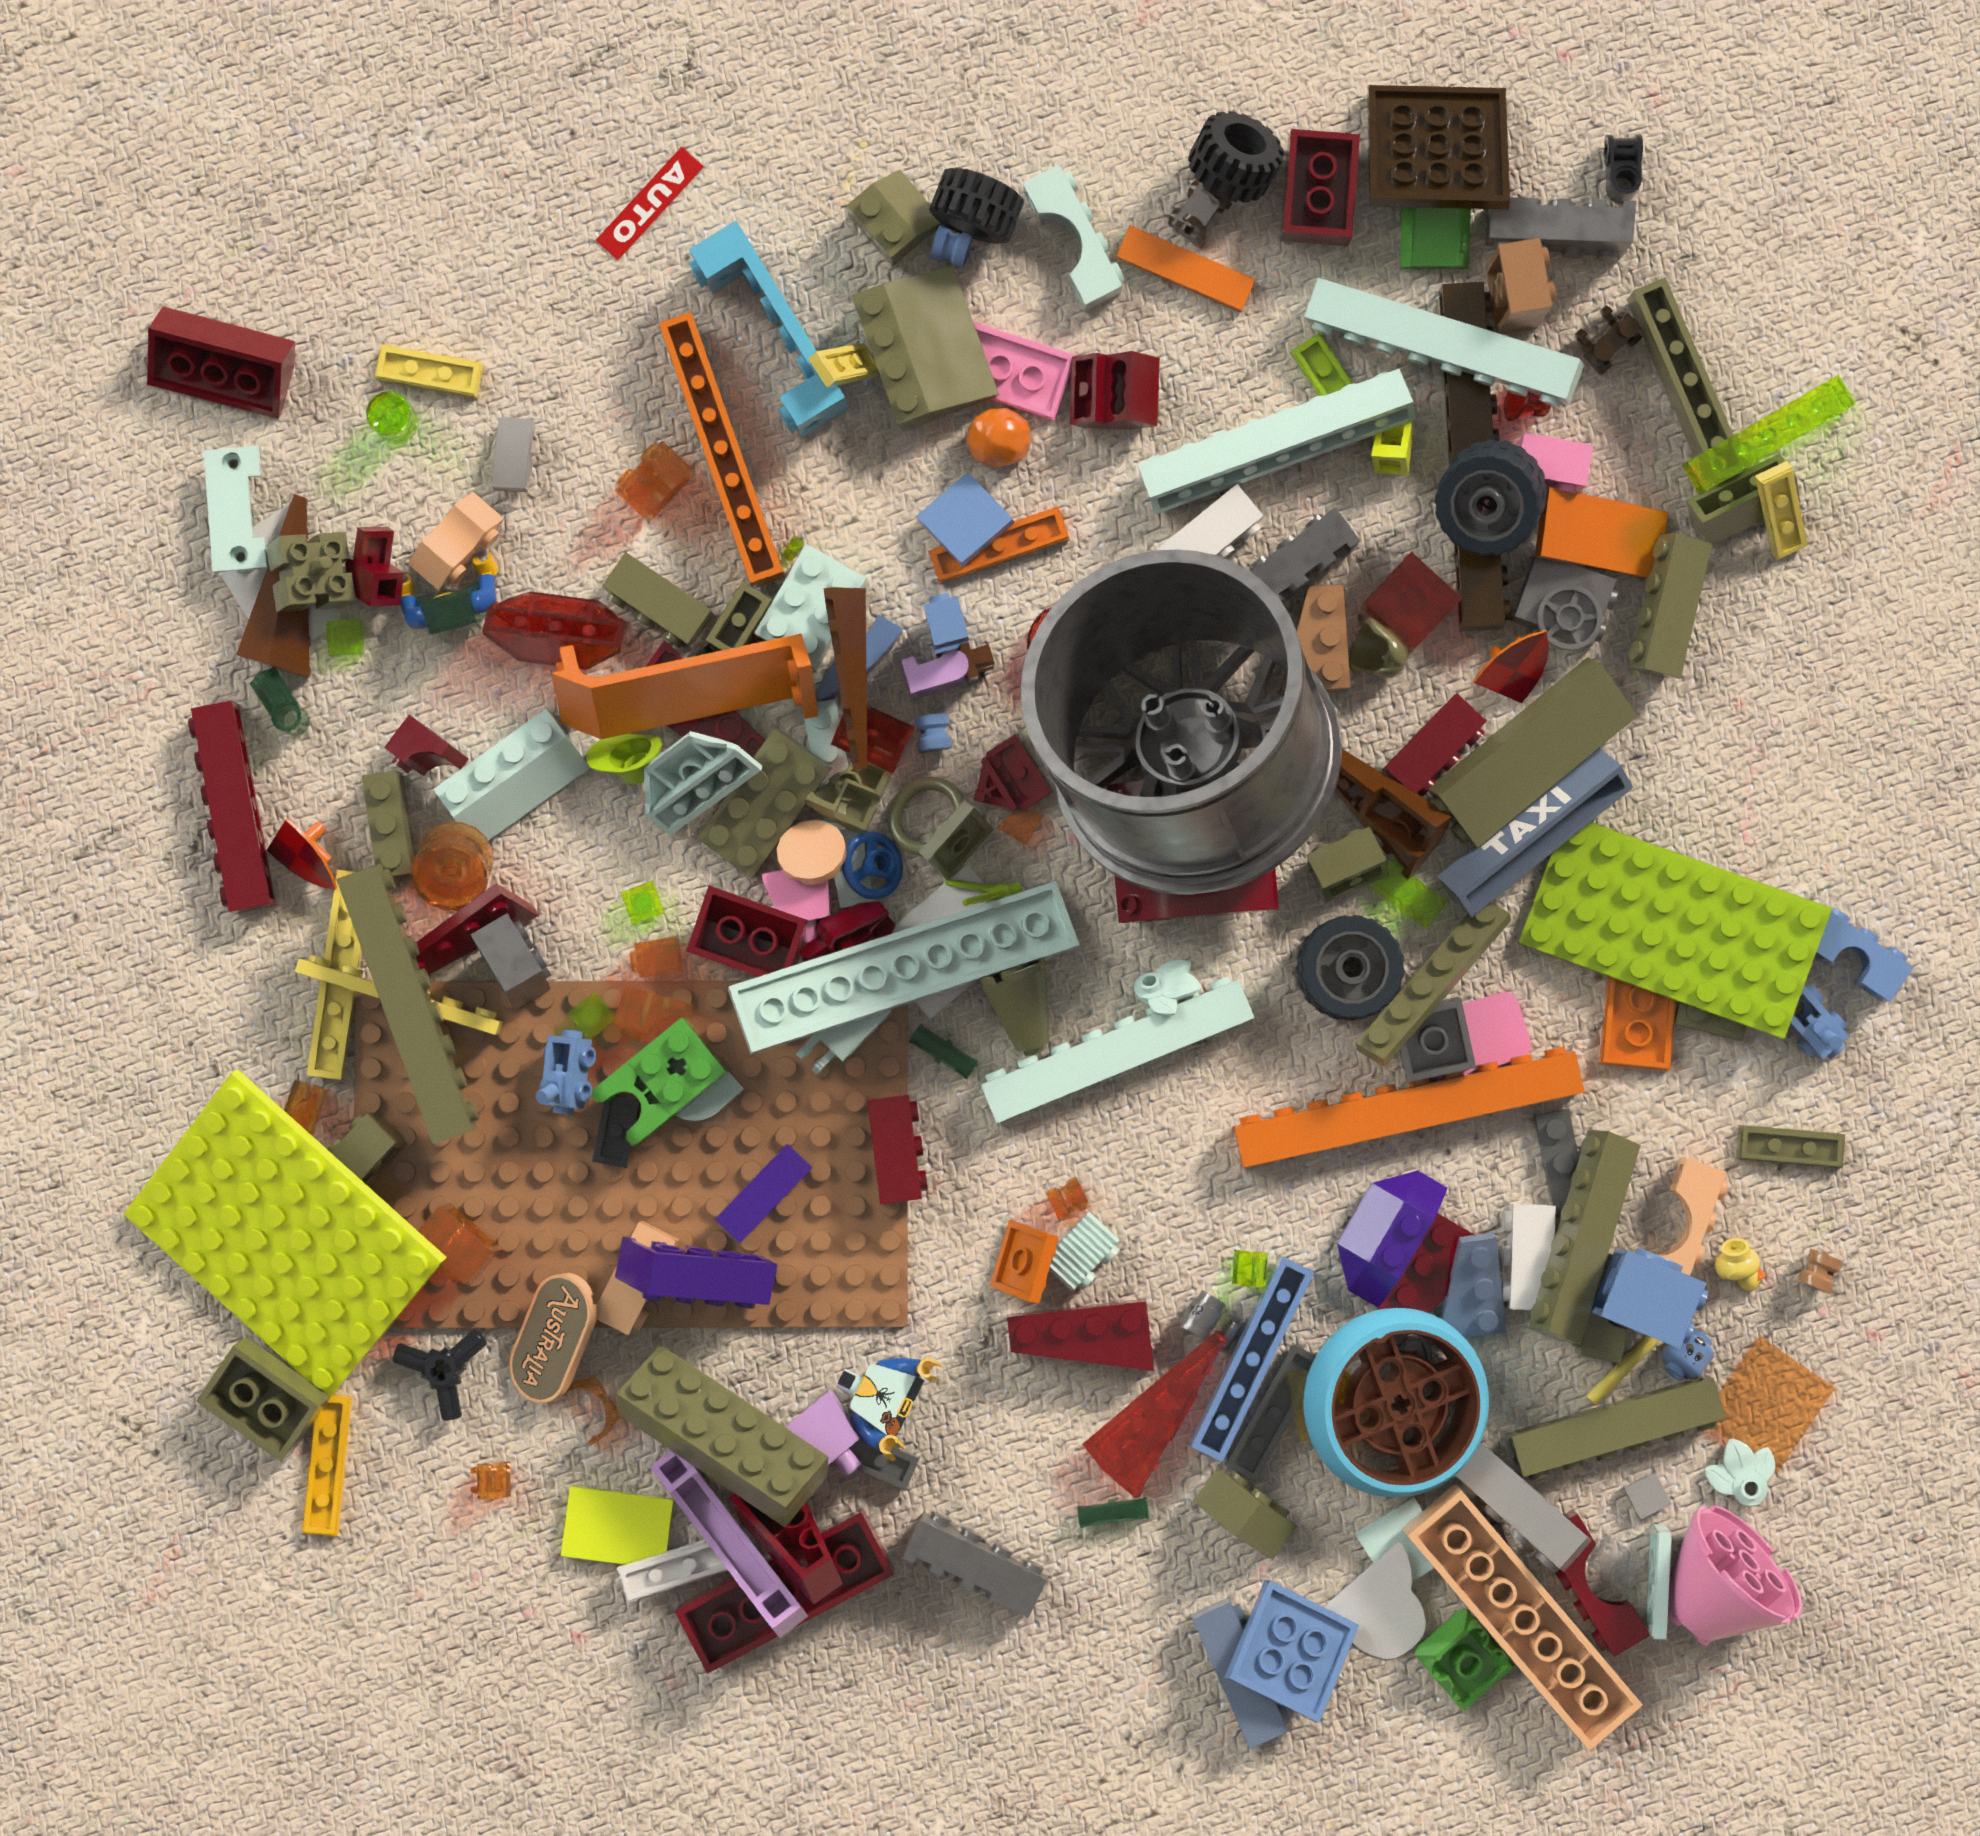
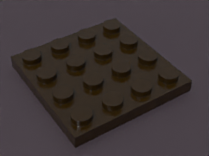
(1438, 147)

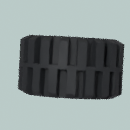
(1235, 156)
(976, 205)

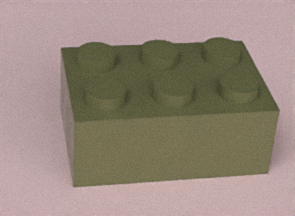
(263, 1398)

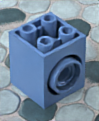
(1650, 1296)

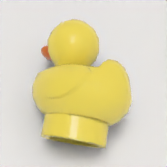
(1739, 1263)

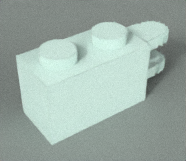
(842, 1039)

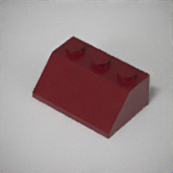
(746, 934)

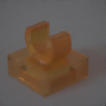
(492, 1480)

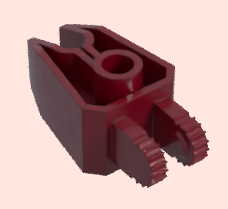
(849, 928)

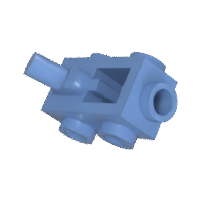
(1818, 1029)
(566, 1072)

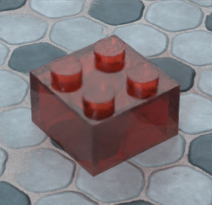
(1411, 601)

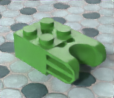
(653, 1083)

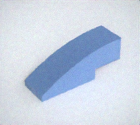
(879, 642)

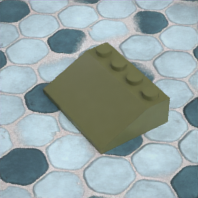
(925, 346)

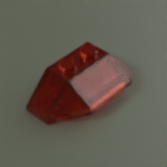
(538, 624)

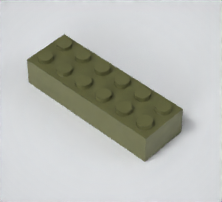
(722, 1435)

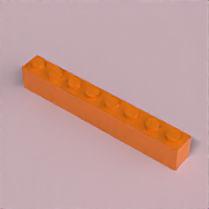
(722, 450)

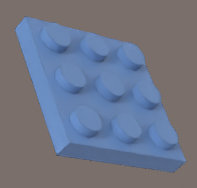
(1291, 1651)

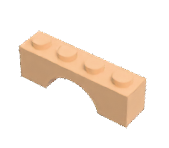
(1698, 1190)

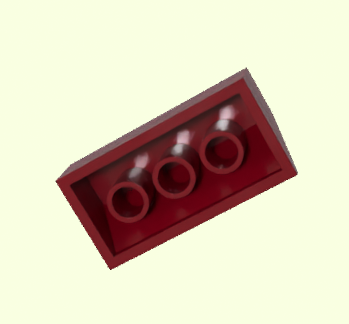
(219, 362)

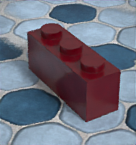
(1436, 745)
(896, 1149)

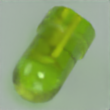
(793, 548)

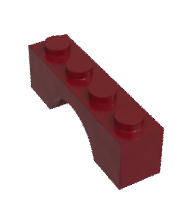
(1615, 1621)

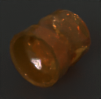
(1075, 1196)

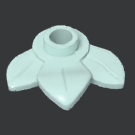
(1166, 986)
(1740, 1468)

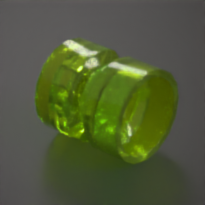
(392, 417)

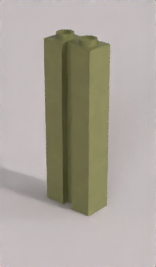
(1532, 752)

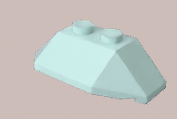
(693, 778)

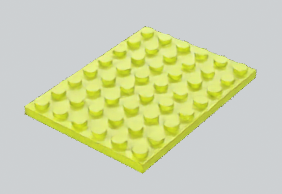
(283, 1234)

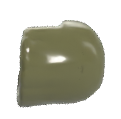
(1374, 642)

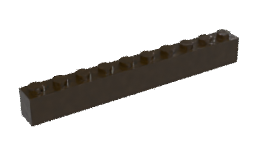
(1470, 421)

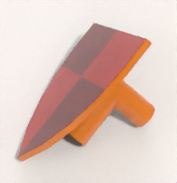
(1516, 667)
(302, 854)

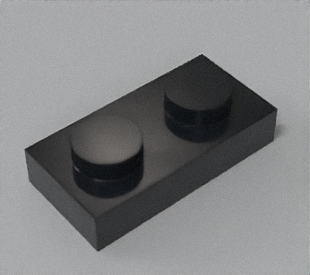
(616, 1119)

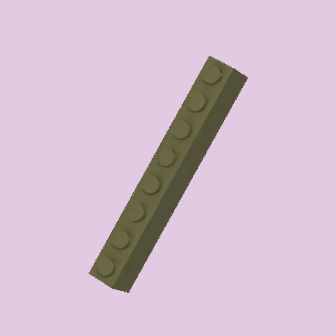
(407, 1003)

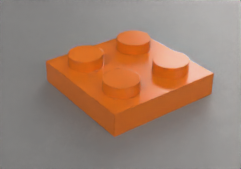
(1024, 1261)

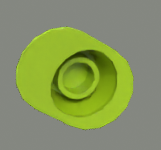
(624, 755)

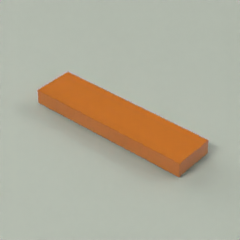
(1185, 268)
(1020, 539)

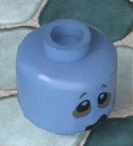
(1690, 1359)

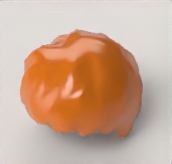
(998, 438)

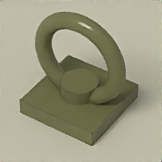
(952, 839)

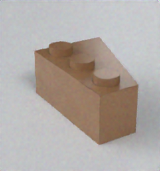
(1324, 637)

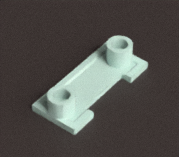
(231, 509)

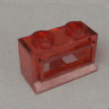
(882, 732)

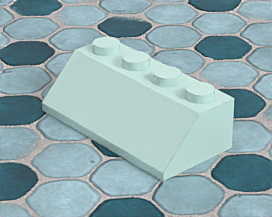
(513, 776)

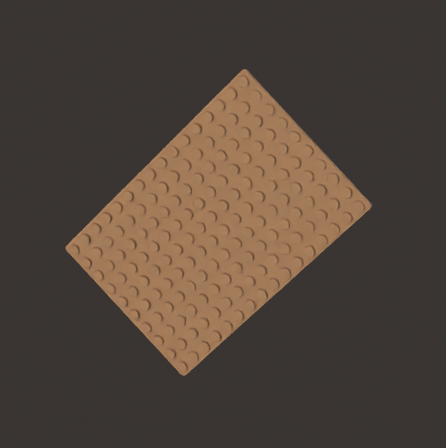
(555, 1211)

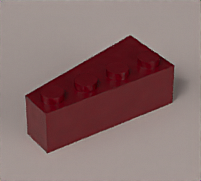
(794, 1548)

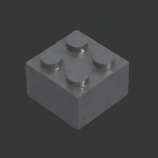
(508, 955)
(1439, 1044)

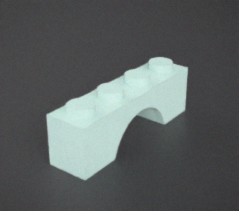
(1054, 199)

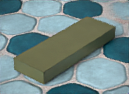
(1790, 1146)

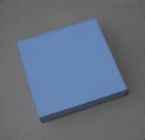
(965, 519)

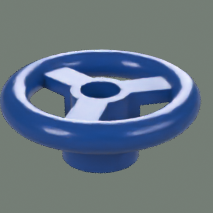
(888, 864)

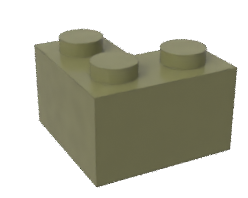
(1246, 1512)

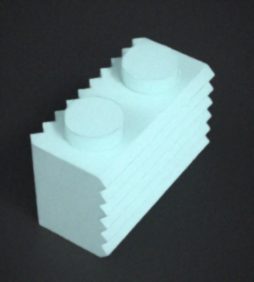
(1082, 1251)

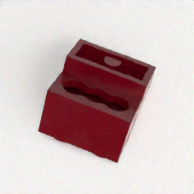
(1114, 390)

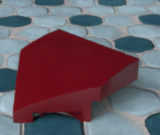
(1011, 777)

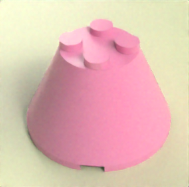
(1728, 1580)

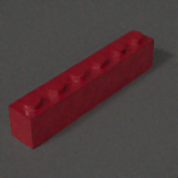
(232, 807)

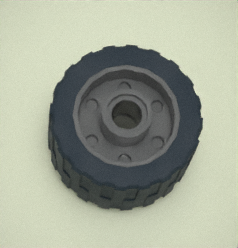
(1485, 523)
(1377, 962)

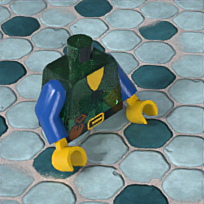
(451, 606)

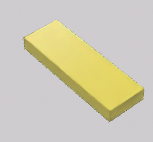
(844, 364)
(429, 371)
(1781, 510)

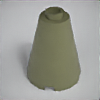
(1021, 1004)

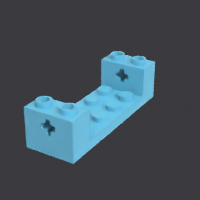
(726, 258)

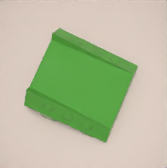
(1434, 238)
(1463, 1658)

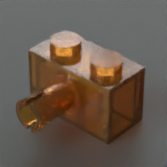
(654, 481)

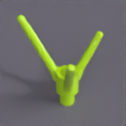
(991, 891)

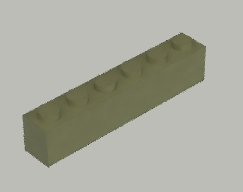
(1679, 366)
(1584, 1236)
(1616, 1426)

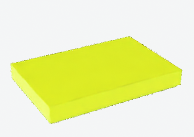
(615, 1525)

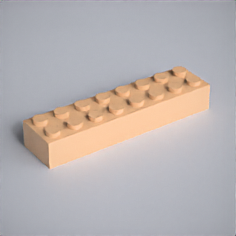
(1522, 1617)

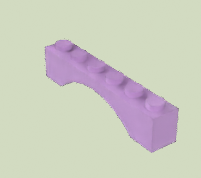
(729, 1543)

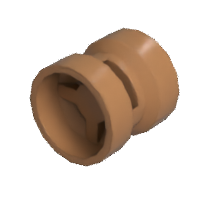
(1820, 1271)

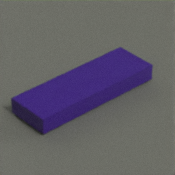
(763, 1193)

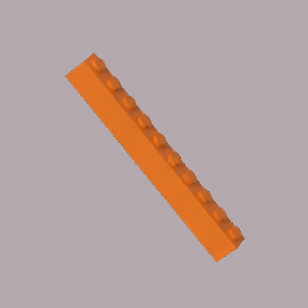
(1408, 1108)

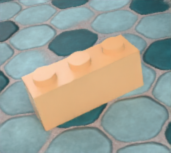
(622, 1304)

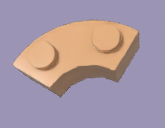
(456, 541)

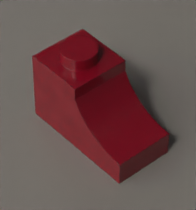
(421, 748)

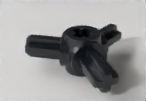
(455, 1357)

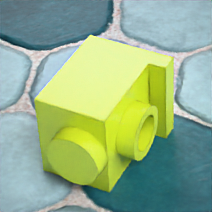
(1393, 450)

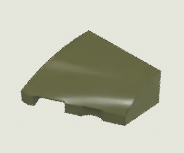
(851, 797)

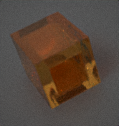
(656, 957)

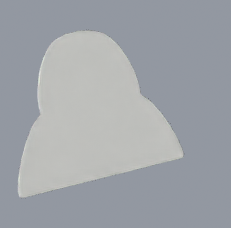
(1383, 1606)

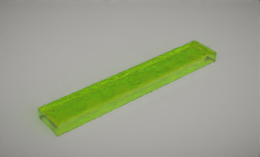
(1768, 434)

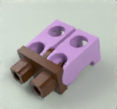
(947, 671)

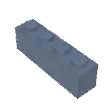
(1220, 1632)

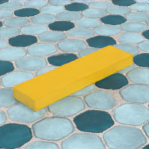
(327, 1468)

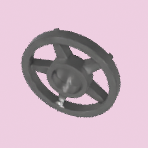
(1570, 617)

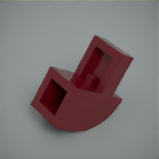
(373, 576)

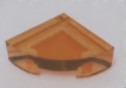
(1021, 825)

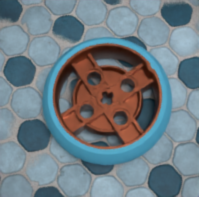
(1338, 1426)

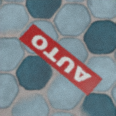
(649, 203)

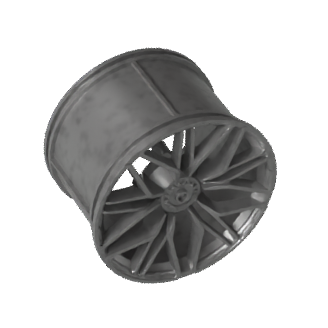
(1216, 816)

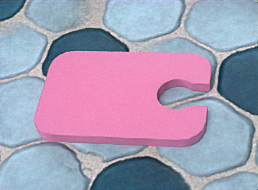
(1495, 1030)

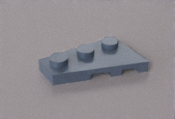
(1475, 1288)

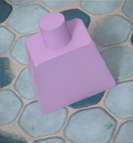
(828, 1430)

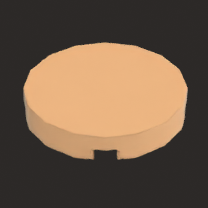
(811, 852)

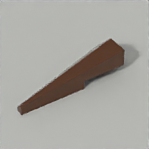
(848, 634)
(279, 637)
(1399, 816)

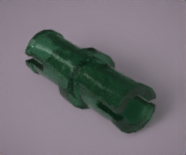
(943, 1051)
(1113, 1512)

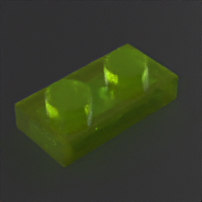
(1409, 896)

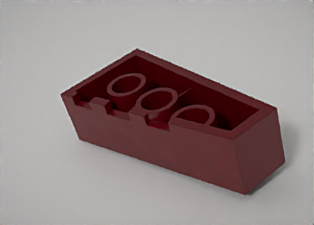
(1089, 1333)

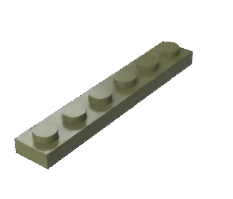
(1432, 984)

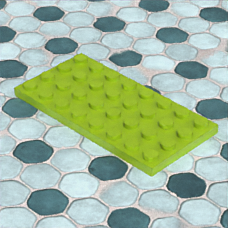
(1677, 927)

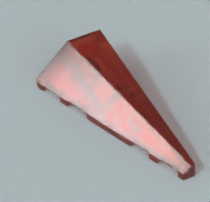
(1137, 1436)

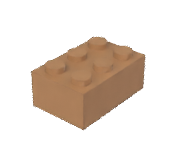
(1519, 285)

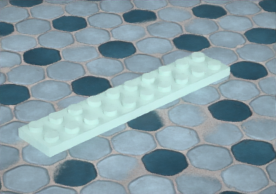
(902, 967)

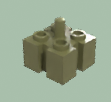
(310, 571)

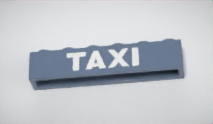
(1535, 832)

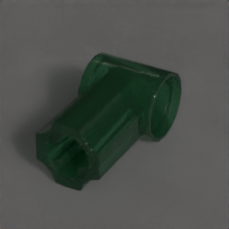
(279, 701)

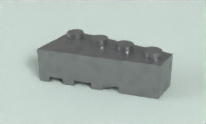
(1565, 227)
(975, 1563)

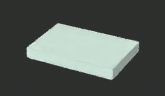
(1658, 1581)

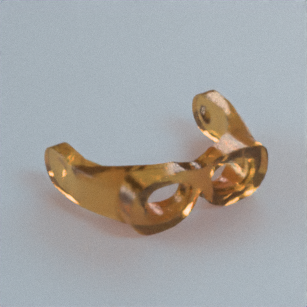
(594, 1385)

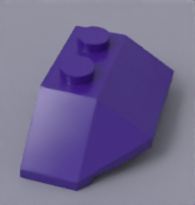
(1387, 1232)

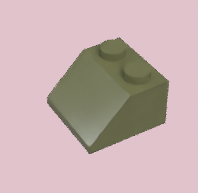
(893, 216)

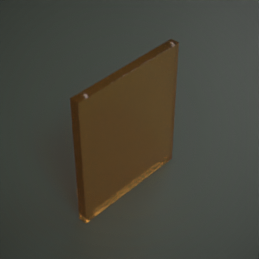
(1771, 1401)

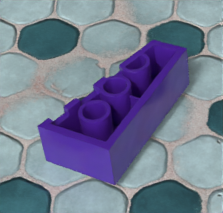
(695, 1274)

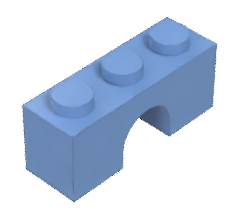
(945, 623)
(1882, 969)

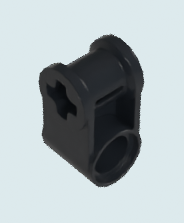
(1623, 160)

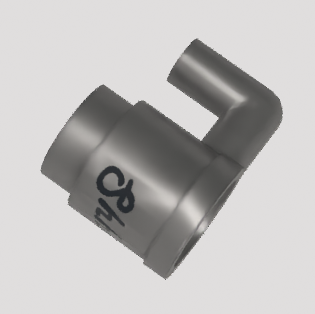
(1204, 1315)

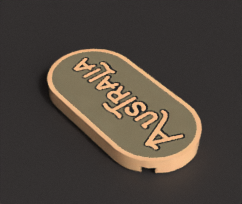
(553, 1337)

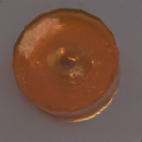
(452, 865)

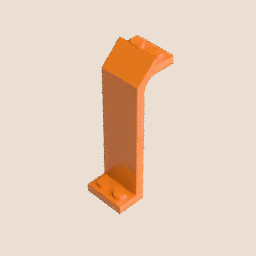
(684, 688)

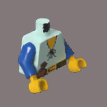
(885, 1398)

